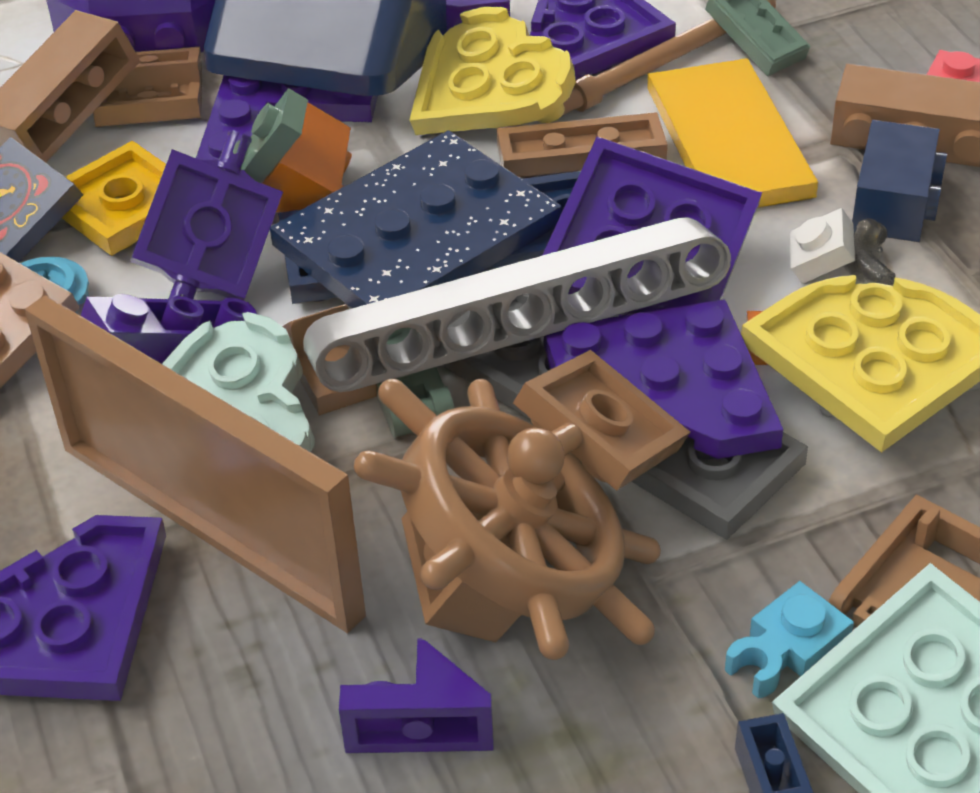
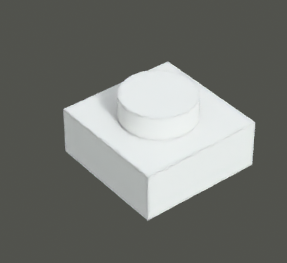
(822, 245)

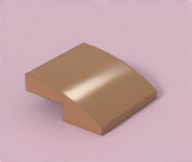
(158, 89)

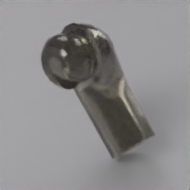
(868, 251)

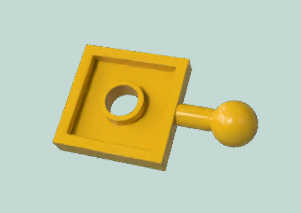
(123, 173)

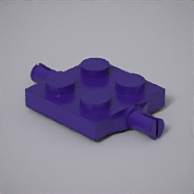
(207, 223)

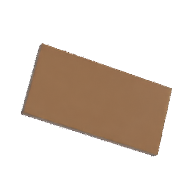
(202, 463)

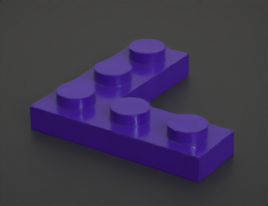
(242, 99)

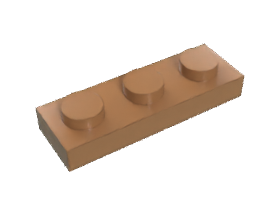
(566, 144)

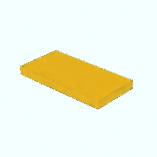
(732, 129)

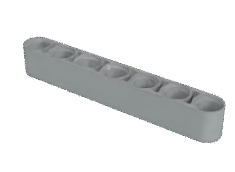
(489, 296)

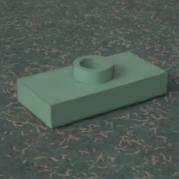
(760, 32)

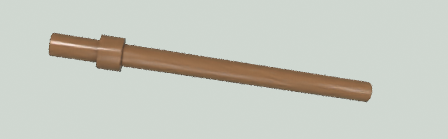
(590, 90)

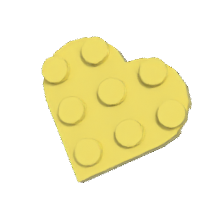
(490, 76)

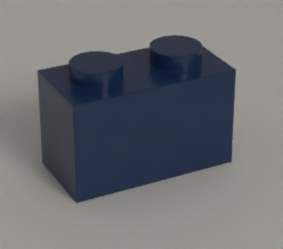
(898, 178)

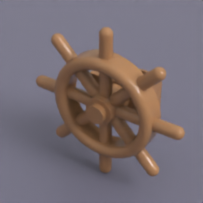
(485, 535)

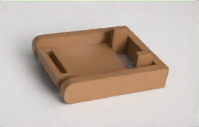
(903, 553)

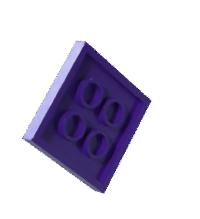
(633, 190)

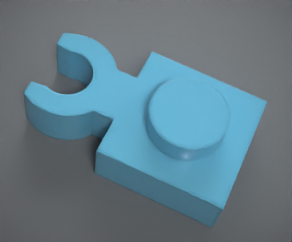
(790, 633)

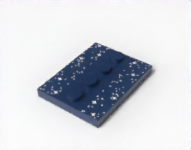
(415, 223)

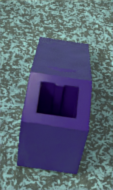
(159, 324)

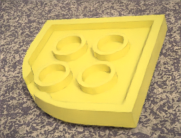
(871, 351)

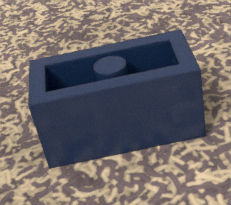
(770, 756)

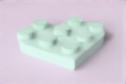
(249, 368)

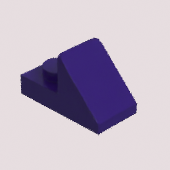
(433, 715)

